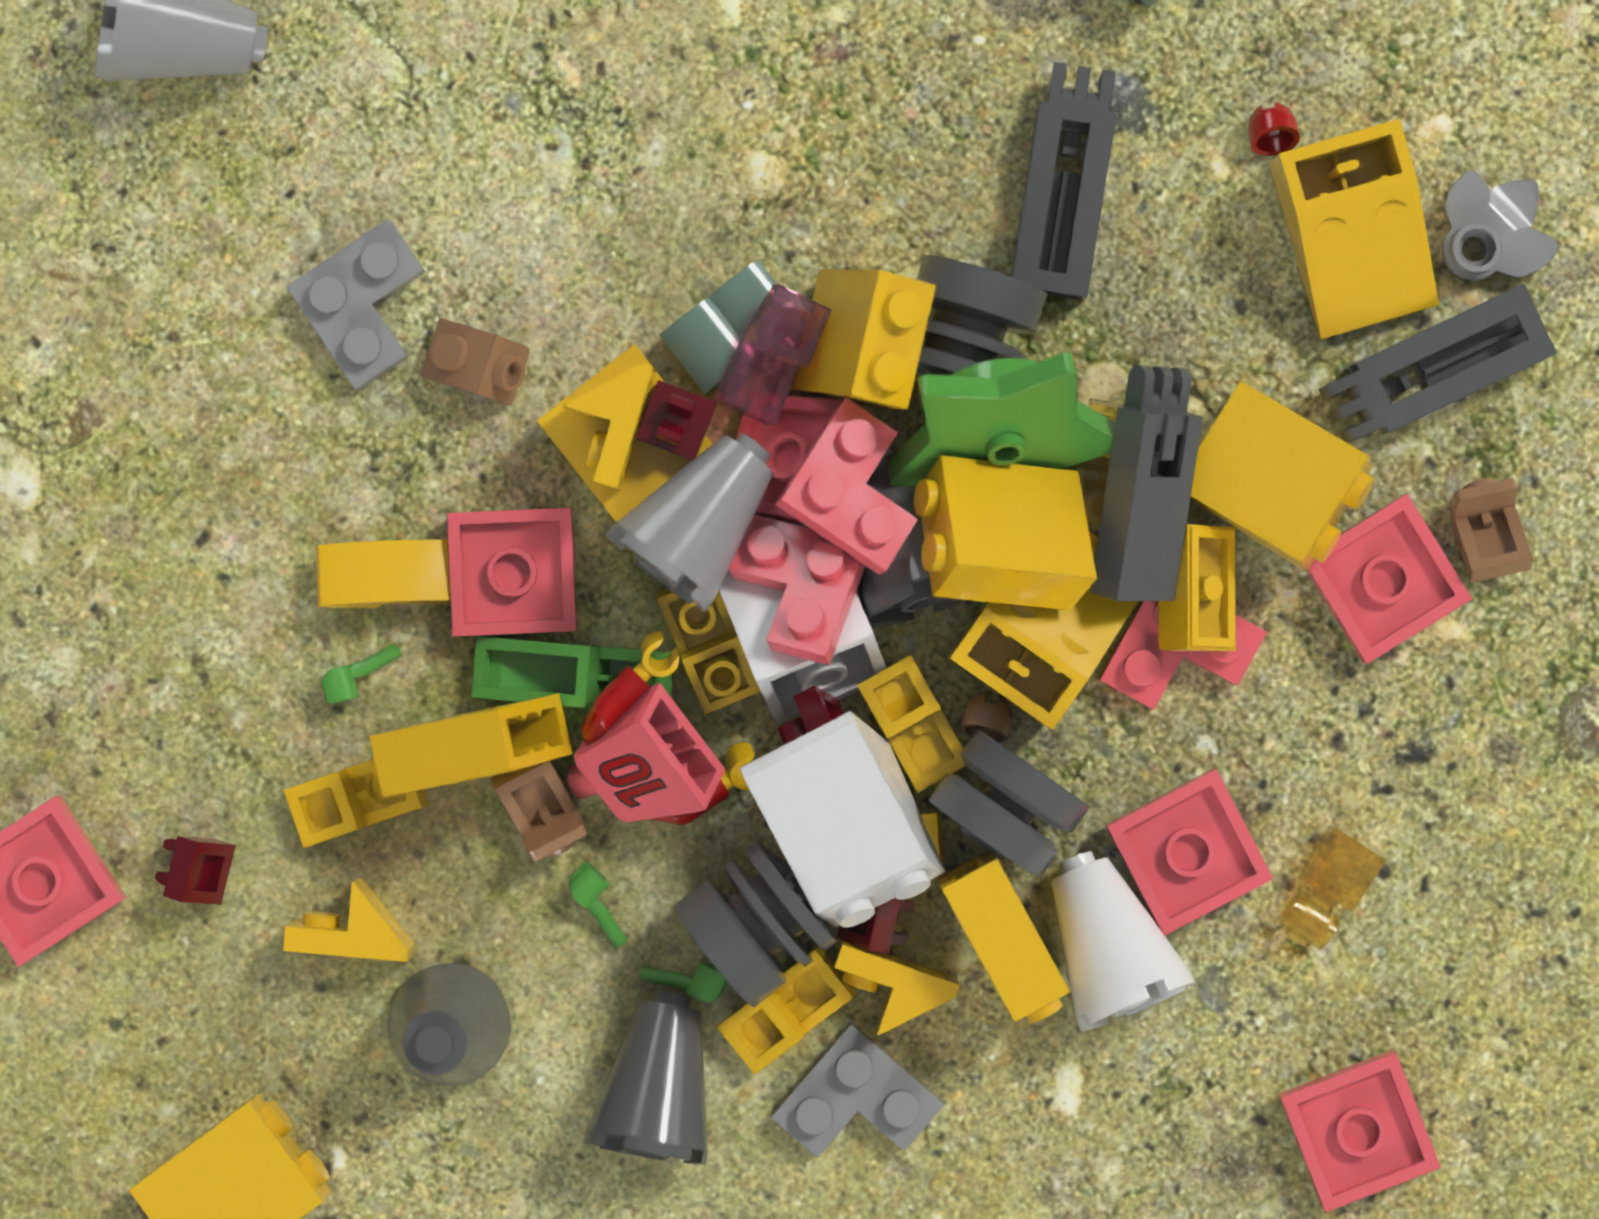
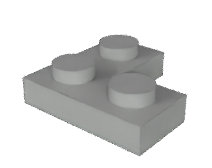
(342, 300)
(852, 1079)

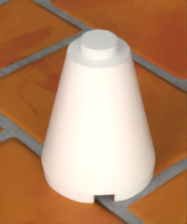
(1111, 944)

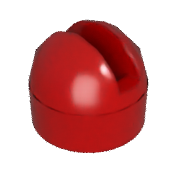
(1273, 130)

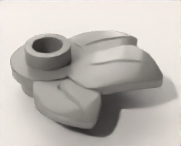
(1500, 224)

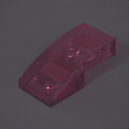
(770, 352)

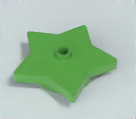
(1006, 416)

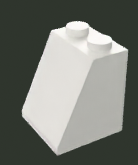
(784, 675)
(844, 820)

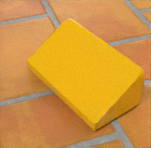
(1205, 594)

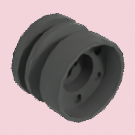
(973, 315)
(754, 923)

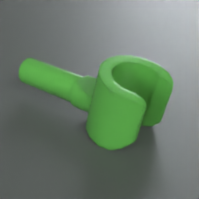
(340, 682)
(585, 888)
(705, 985)

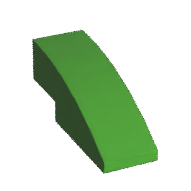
(533, 669)

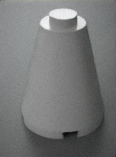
(177, 39)
(697, 519)

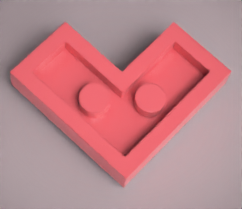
(833, 494)
(815, 580)
(1144, 670)

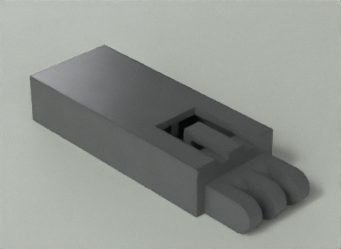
(1063, 208)
(1453, 359)
(1148, 487)

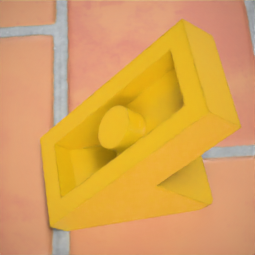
(623, 405)
(369, 932)
(911, 986)

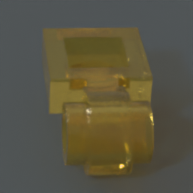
(1340, 874)

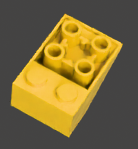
(1357, 228)
(1040, 653)

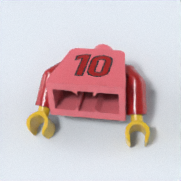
(647, 753)

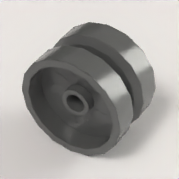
(1007, 804)

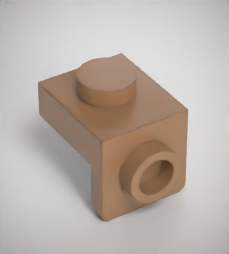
(475, 361)
(1489, 529)
(541, 809)

